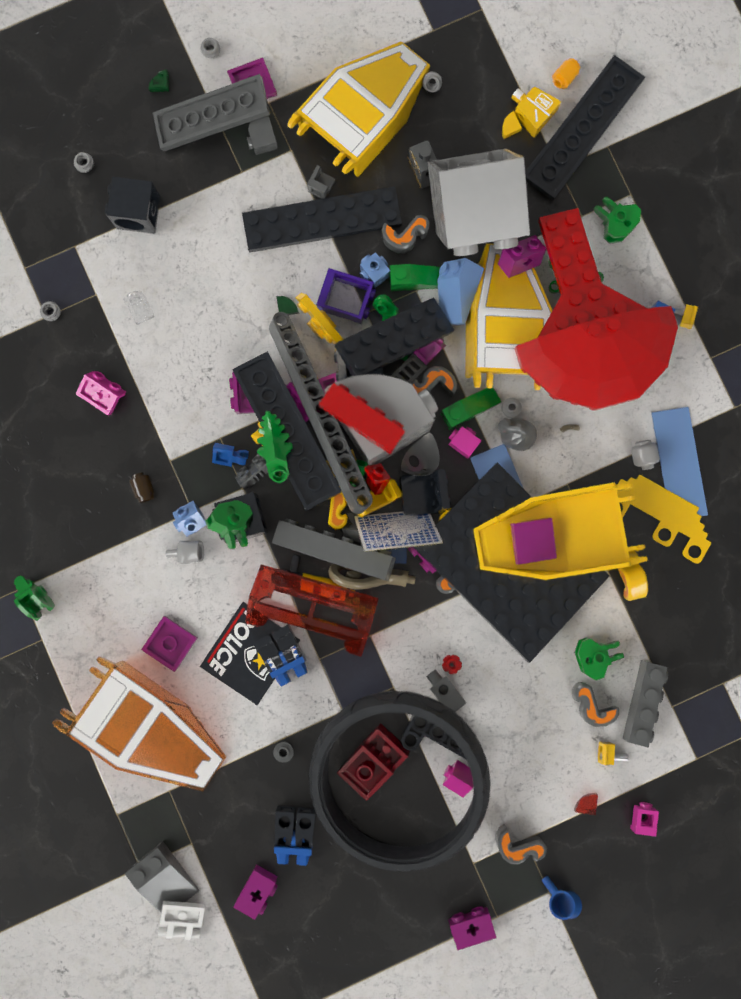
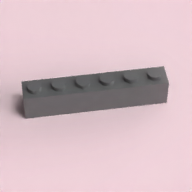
(333, 550)

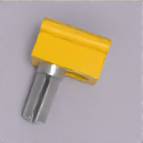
(688, 315)
(607, 754)

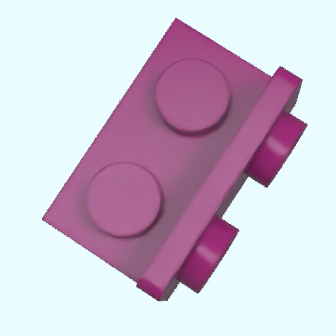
(100, 392)

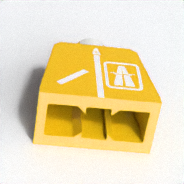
(535, 109)

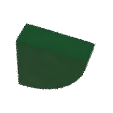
(160, 82)
(286, 305)

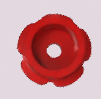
(451, 669)

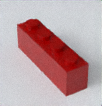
(362, 418)

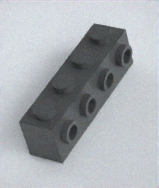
(645, 703)

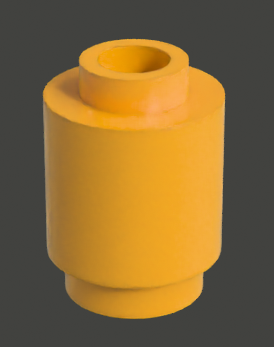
(566, 73)

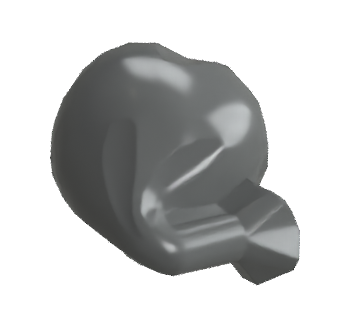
(517, 433)

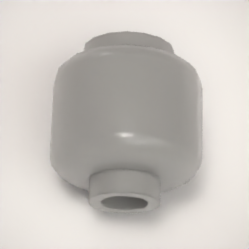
(645, 454)

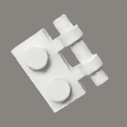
(181, 914)

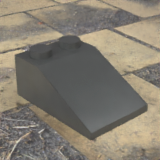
(161, 877)

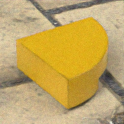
(511, 125)

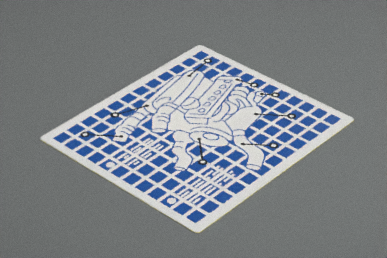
(396, 530)

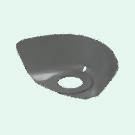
(427, 454)

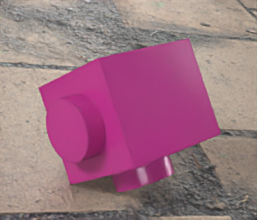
(464, 441)
(458, 778)

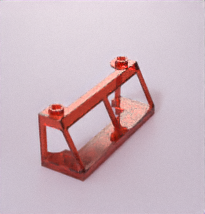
(273, 579)

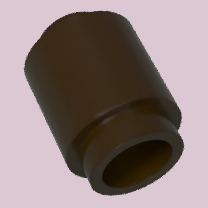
(142, 487)

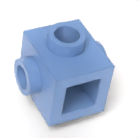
(374, 269)
(189, 519)

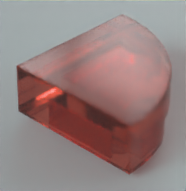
(587, 804)

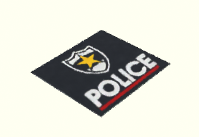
(237, 661)

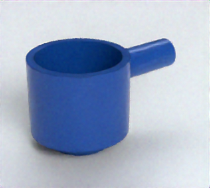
(563, 904)

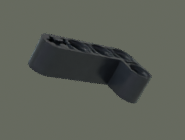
(427, 730)

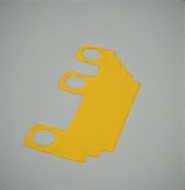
(671, 510)

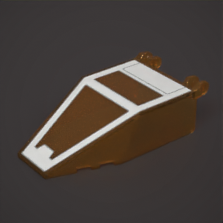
(143, 729)

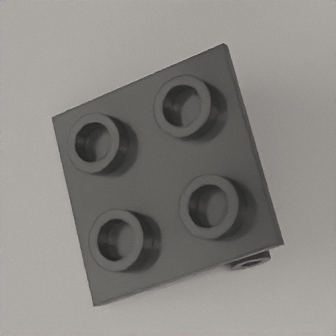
(245, 474)

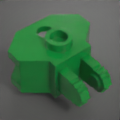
(619, 221)
(230, 520)
(31, 598)
(597, 655)

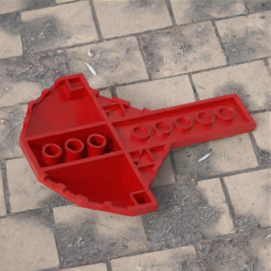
(596, 341)

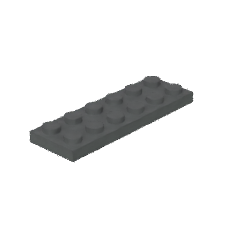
(211, 113)

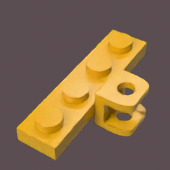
(320, 322)

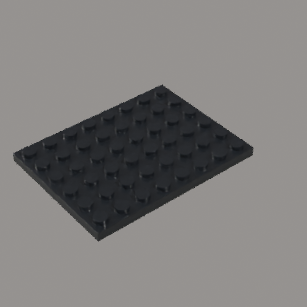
(516, 606)

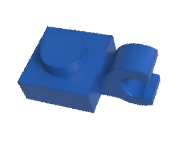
(227, 456)

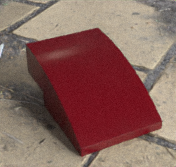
(373, 762)

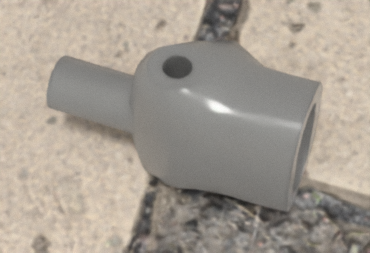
(187, 552)

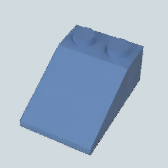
(457, 288)

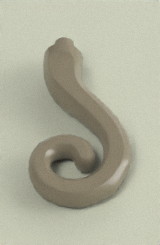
(352, 580)

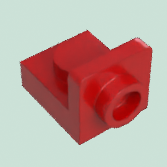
(377, 478)

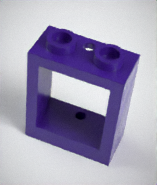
(334, 275)

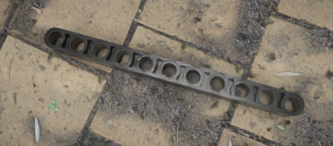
(319, 421)

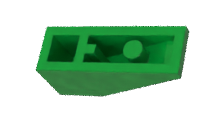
(413, 277)
(470, 407)

